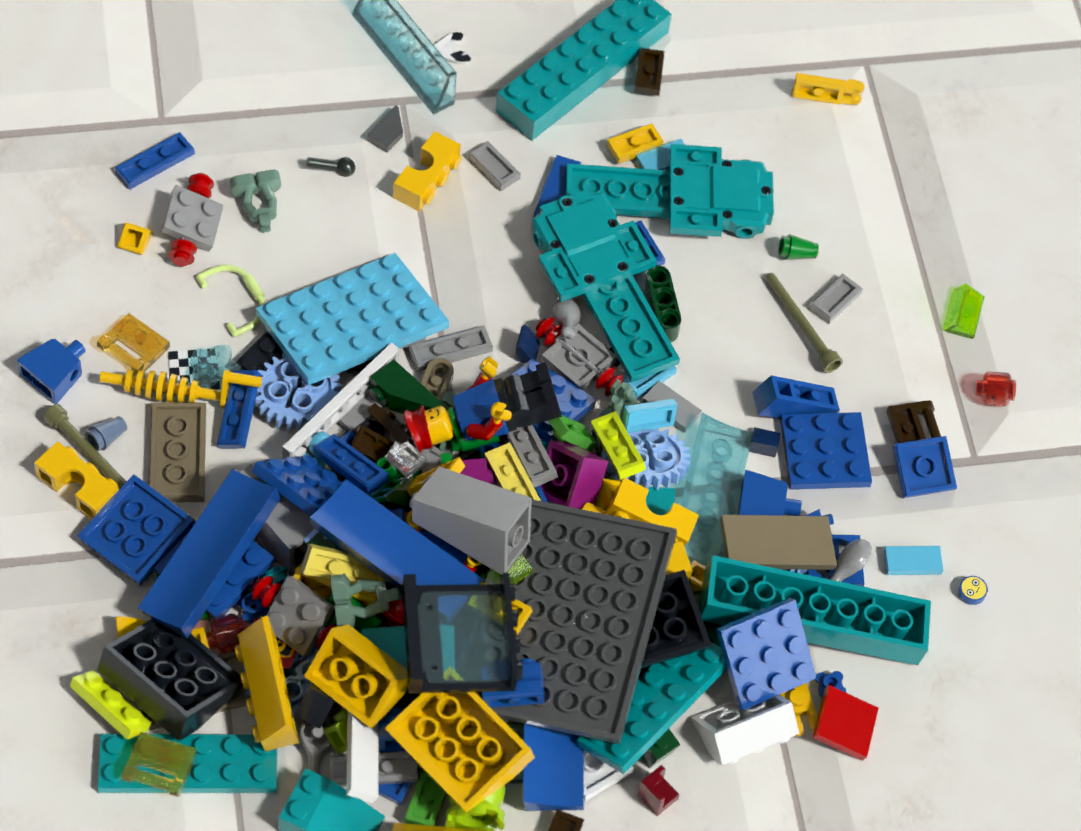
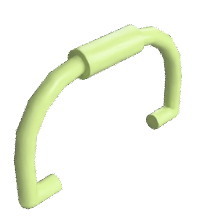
(251, 285)

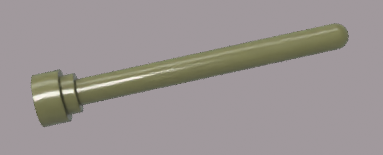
(829, 359)
(57, 417)

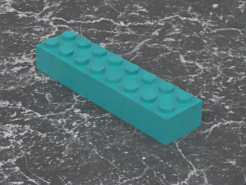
(581, 64)
(830, 610)

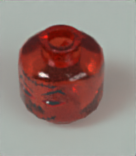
(996, 388)
(225, 632)

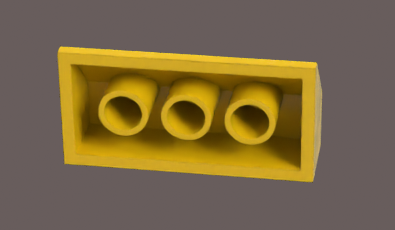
(267, 686)

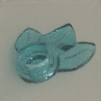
(211, 364)

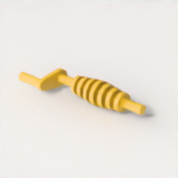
(161, 385)

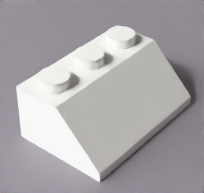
(737, 732)

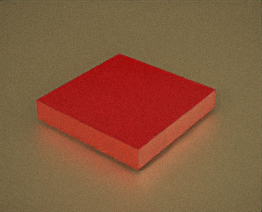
(845, 722)

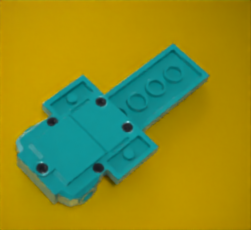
(697, 194)
(597, 259)

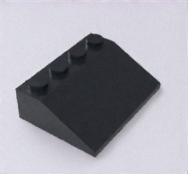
(677, 623)
(169, 676)

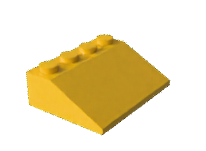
(461, 744)

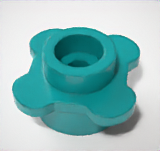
(278, 574)

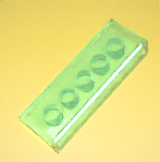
(409, 51)
(713, 483)

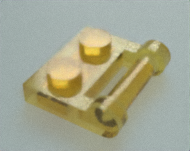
(139, 339)
(163, 757)

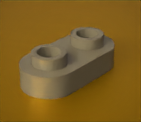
(438, 385)

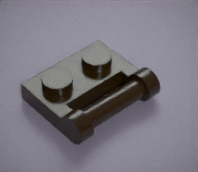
(906, 423)

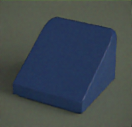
(527, 345)
(764, 442)

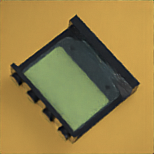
(460, 637)

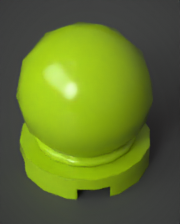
(484, 816)

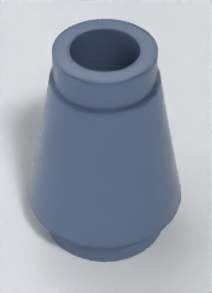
(105, 433)

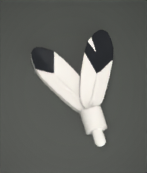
(446, 45)

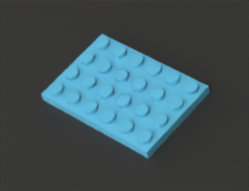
(351, 318)

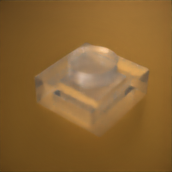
(406, 458)

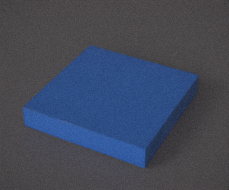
(924, 467)

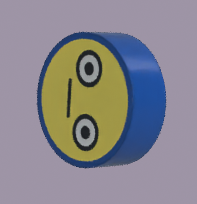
(973, 590)

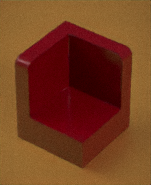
(657, 791)

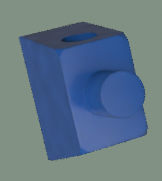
(52, 368)
(766, 496)

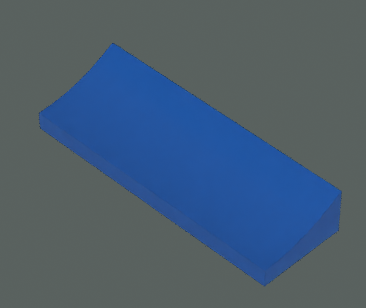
(385, 541)
(209, 553)
(556, 772)

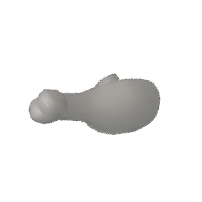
(567, 315)
(852, 559)
(315, 743)

